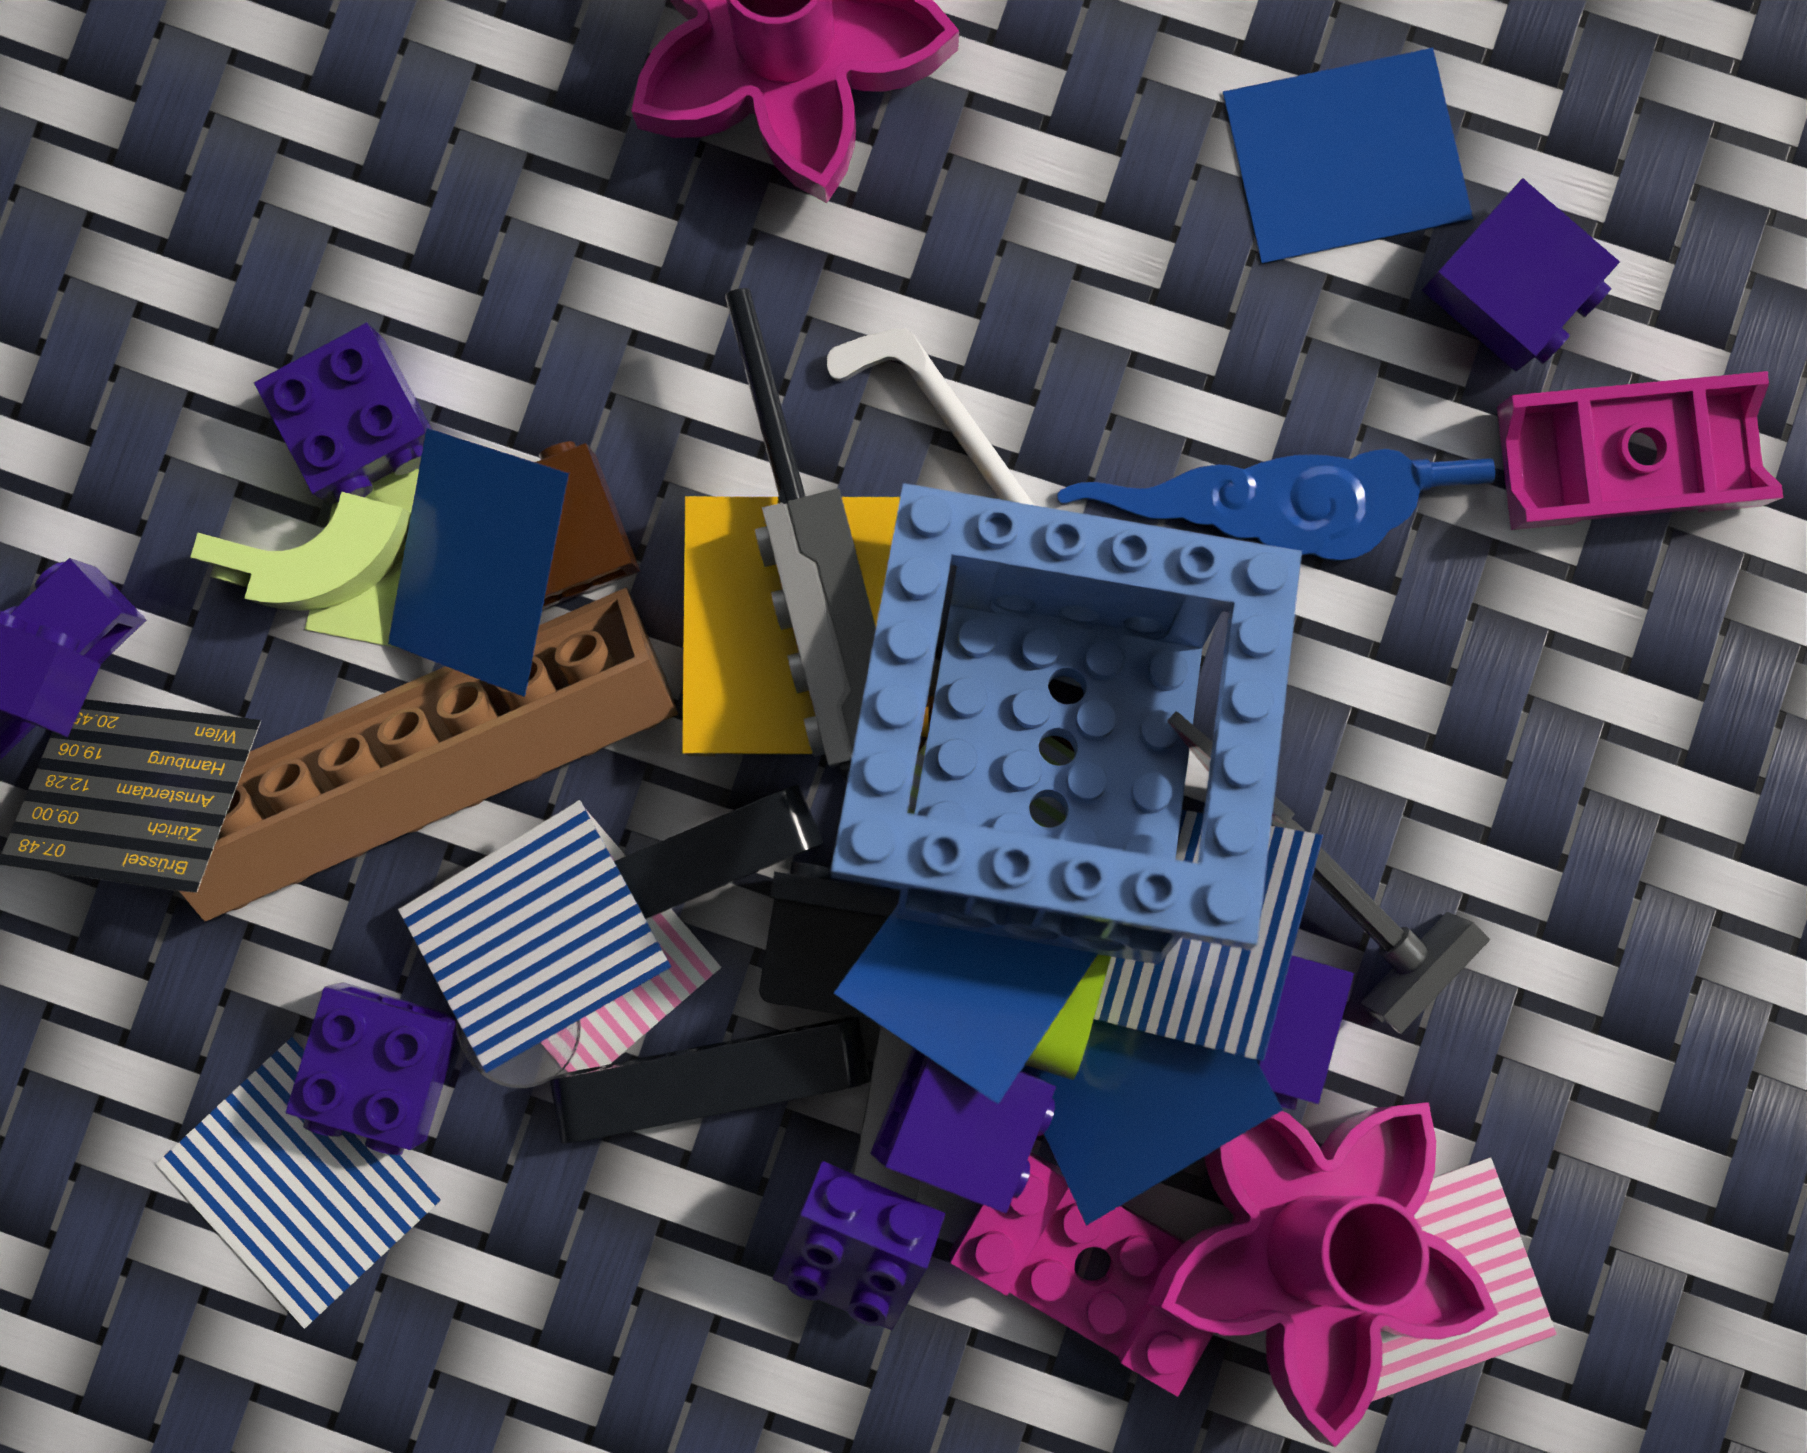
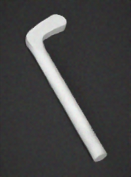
(902, 346)

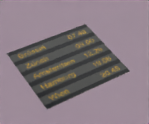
(132, 795)

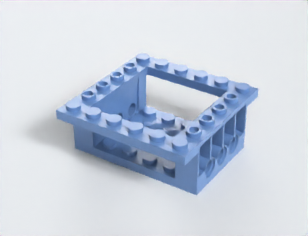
(1128, 621)

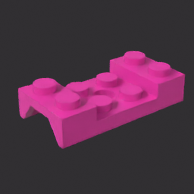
(1573, 463)
(1034, 1258)

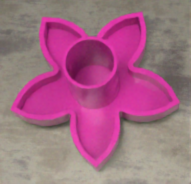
(791, 70)
(1325, 1258)

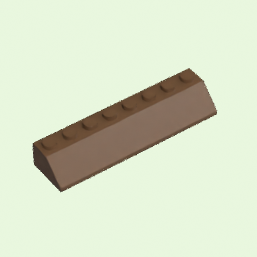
(431, 753)

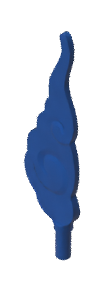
(1297, 501)

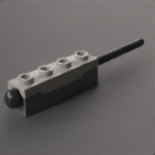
(816, 565)

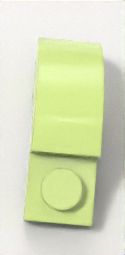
(337, 565)

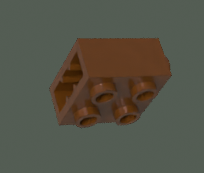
(590, 536)

